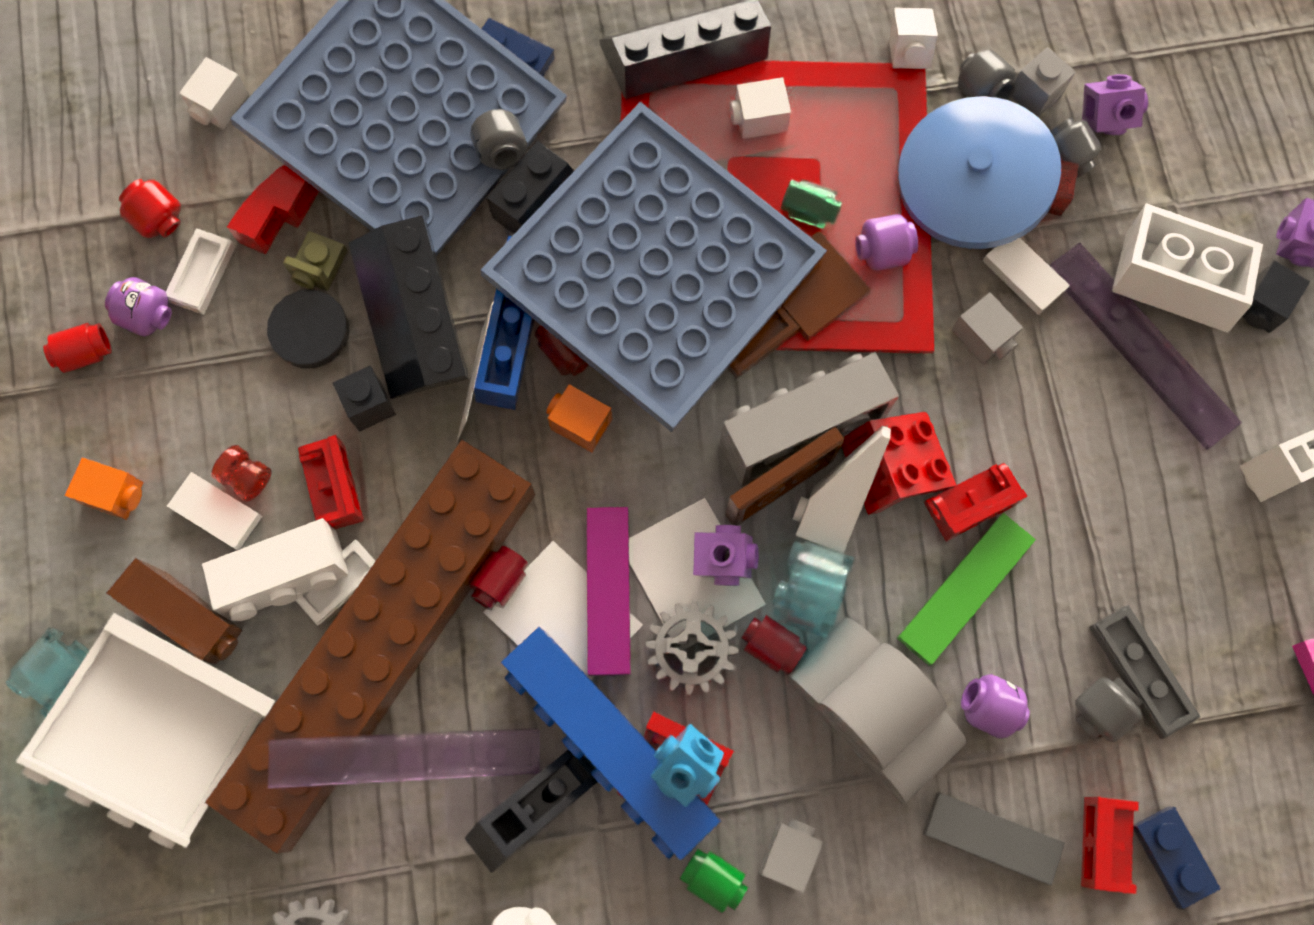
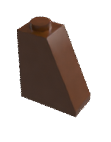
(175, 611)

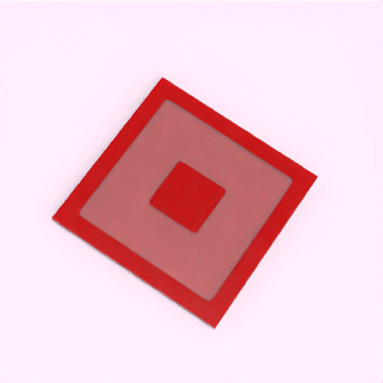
(843, 136)

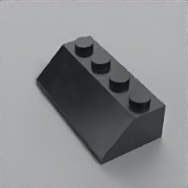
(688, 47)
(408, 307)

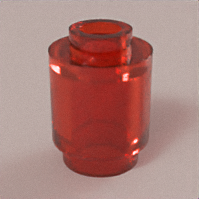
(559, 354)

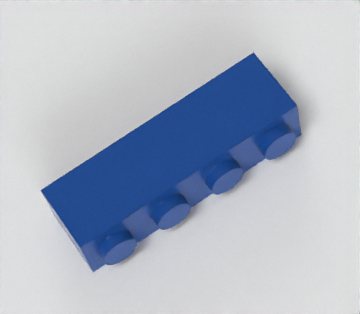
(503, 354)

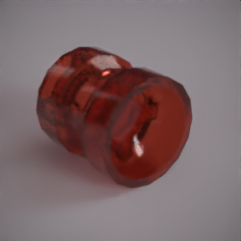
(241, 473)

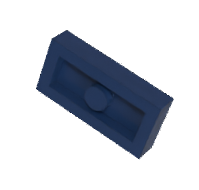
(527, 49)
(1176, 857)

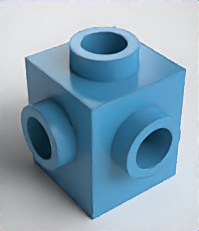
(687, 766)

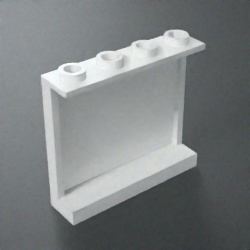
(144, 732)

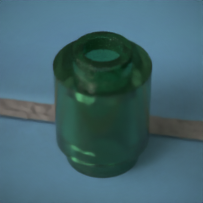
(811, 203)

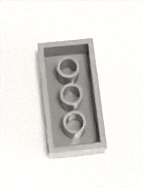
(791, 420)

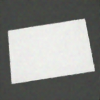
(474, 373)
(664, 566)
(555, 600)

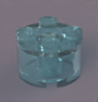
(814, 588)
(46, 669)

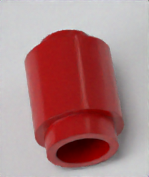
(77, 347)

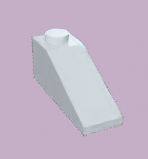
(1281, 467)
(839, 496)

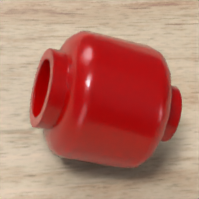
(150, 208)

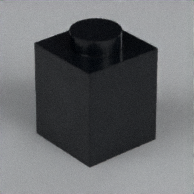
(1275, 297)
(364, 398)

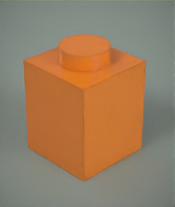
(579, 417)
(105, 488)

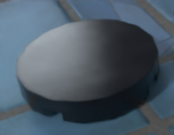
(308, 328)

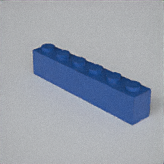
(607, 739)

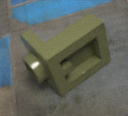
(316, 262)

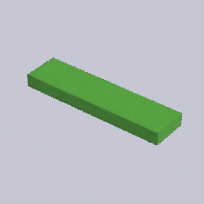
(966, 589)

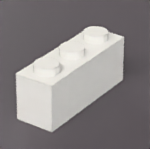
(275, 570)

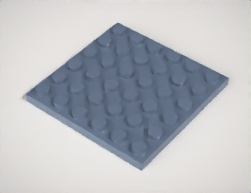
(385, 107)
(654, 265)

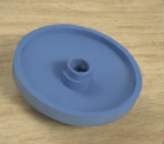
(979, 172)

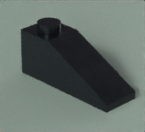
(530, 809)

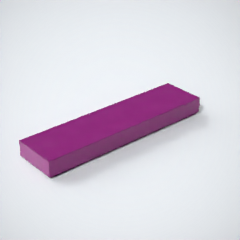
(608, 592)

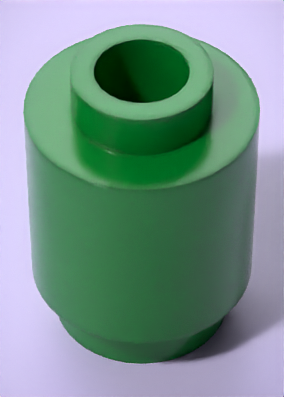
(714, 881)

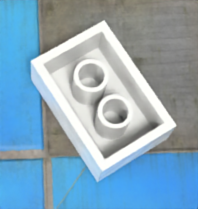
(1188, 268)

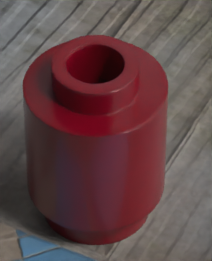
(498, 578)
(773, 644)

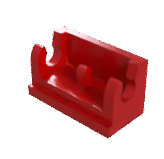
(330, 482)
(975, 501)
(1108, 844)

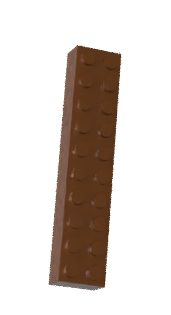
(377, 638)

